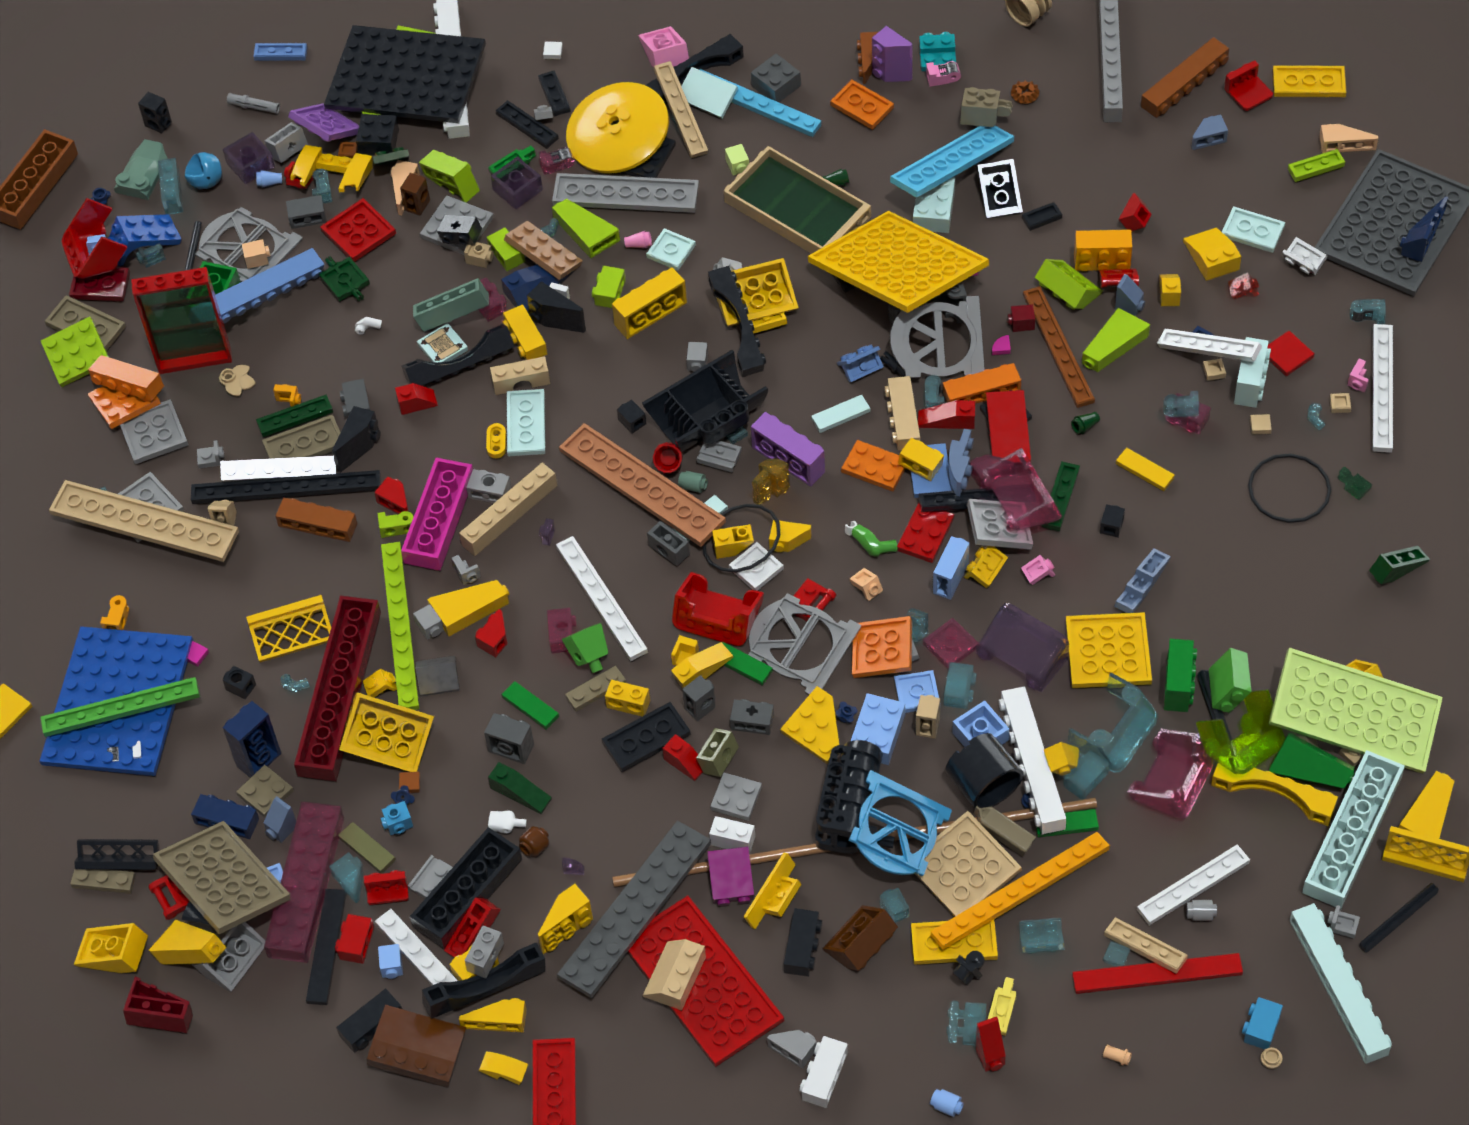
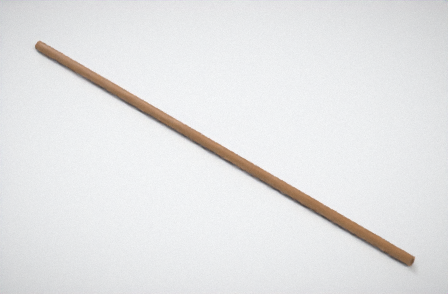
(813, 849)

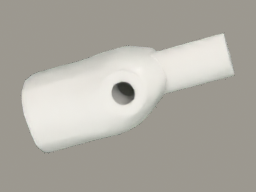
(504, 821)

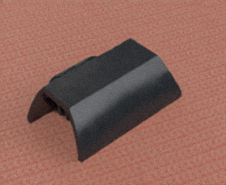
(704, 404)

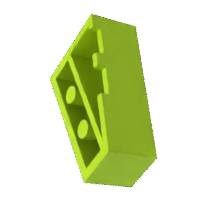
(450, 173)

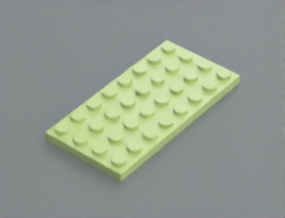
(1355, 710)

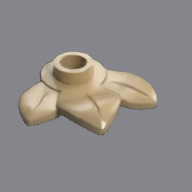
(238, 379)

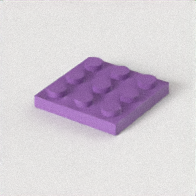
(324, 122)

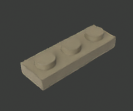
(593, 689)
(103, 880)

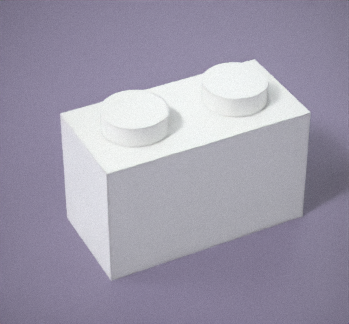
(731, 834)

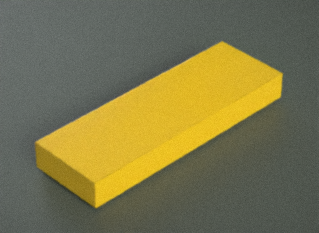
(1145, 469)

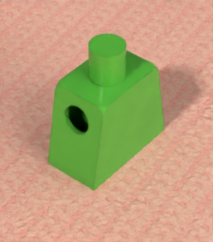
(587, 646)

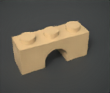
(531, 370)

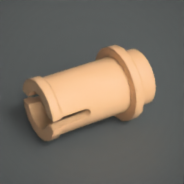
(1117, 1055)

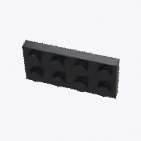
(645, 736)

